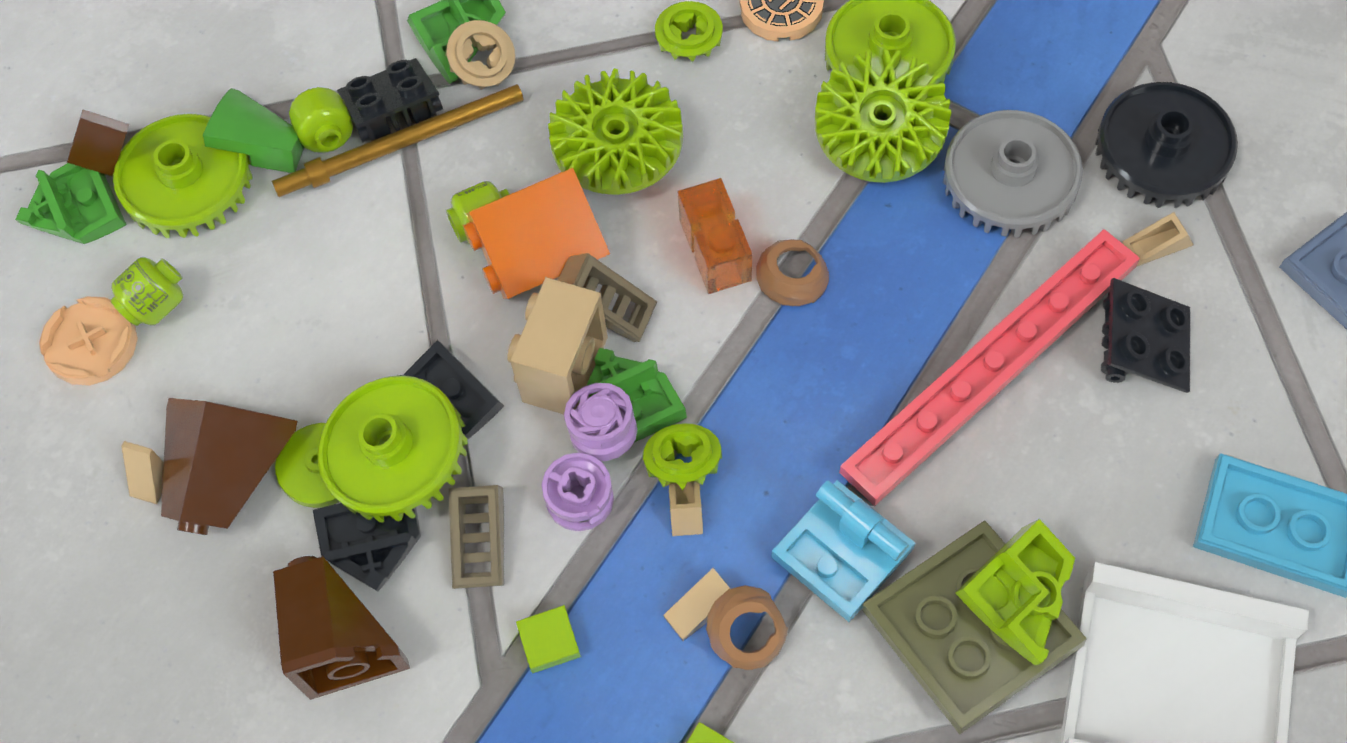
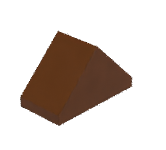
(97, 142)

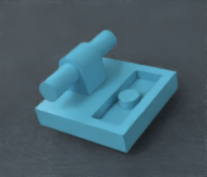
(842, 549)

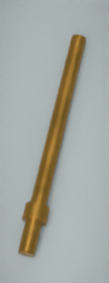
(318, 171)

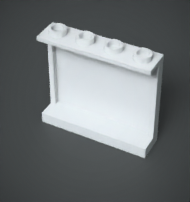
(1179, 663)

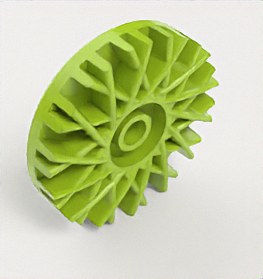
(909, 26)
(877, 90)
(616, 133)
(177, 182)
(391, 447)

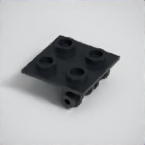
(389, 92)
(1145, 337)

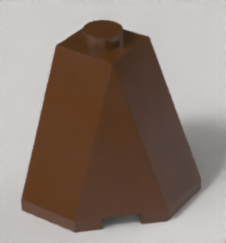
(216, 460)
(327, 632)

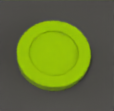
(299, 469)

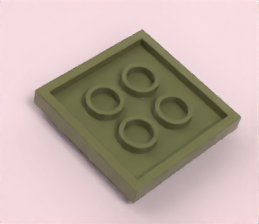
(947, 645)

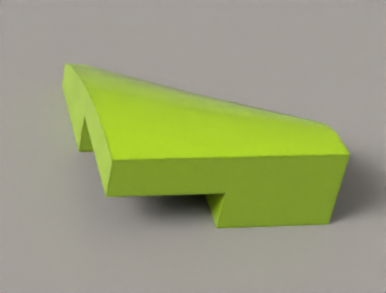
(1021, 589)

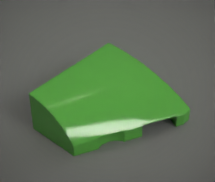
(438, 21)
(251, 129)

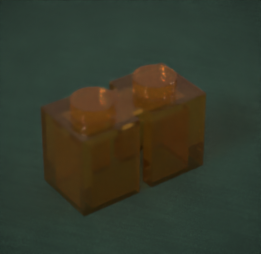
(720, 245)

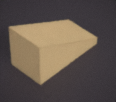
(1159, 239)
(143, 472)
(685, 509)
(692, 609)

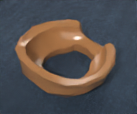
(791, 290)
(727, 609)

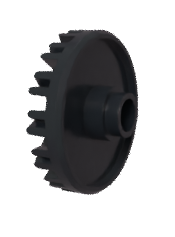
(1166, 143)

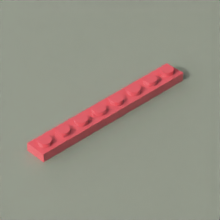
(987, 368)

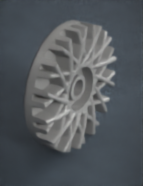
(1012, 171)

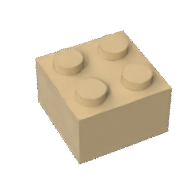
(557, 344)

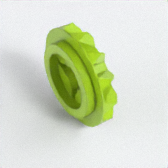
(680, 19)
(689, 441)

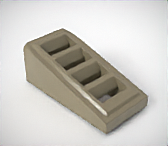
(588, 272)
(458, 500)

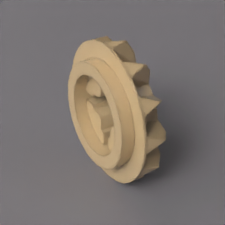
(485, 37)

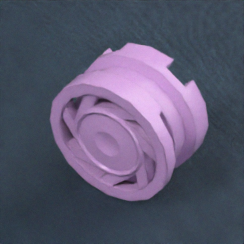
(602, 423)
(578, 490)

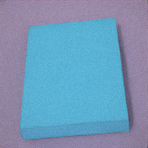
(1275, 524)

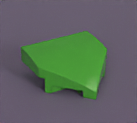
(73, 205)
(650, 391)

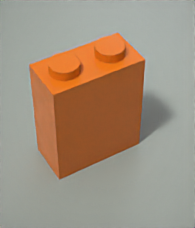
(534, 233)

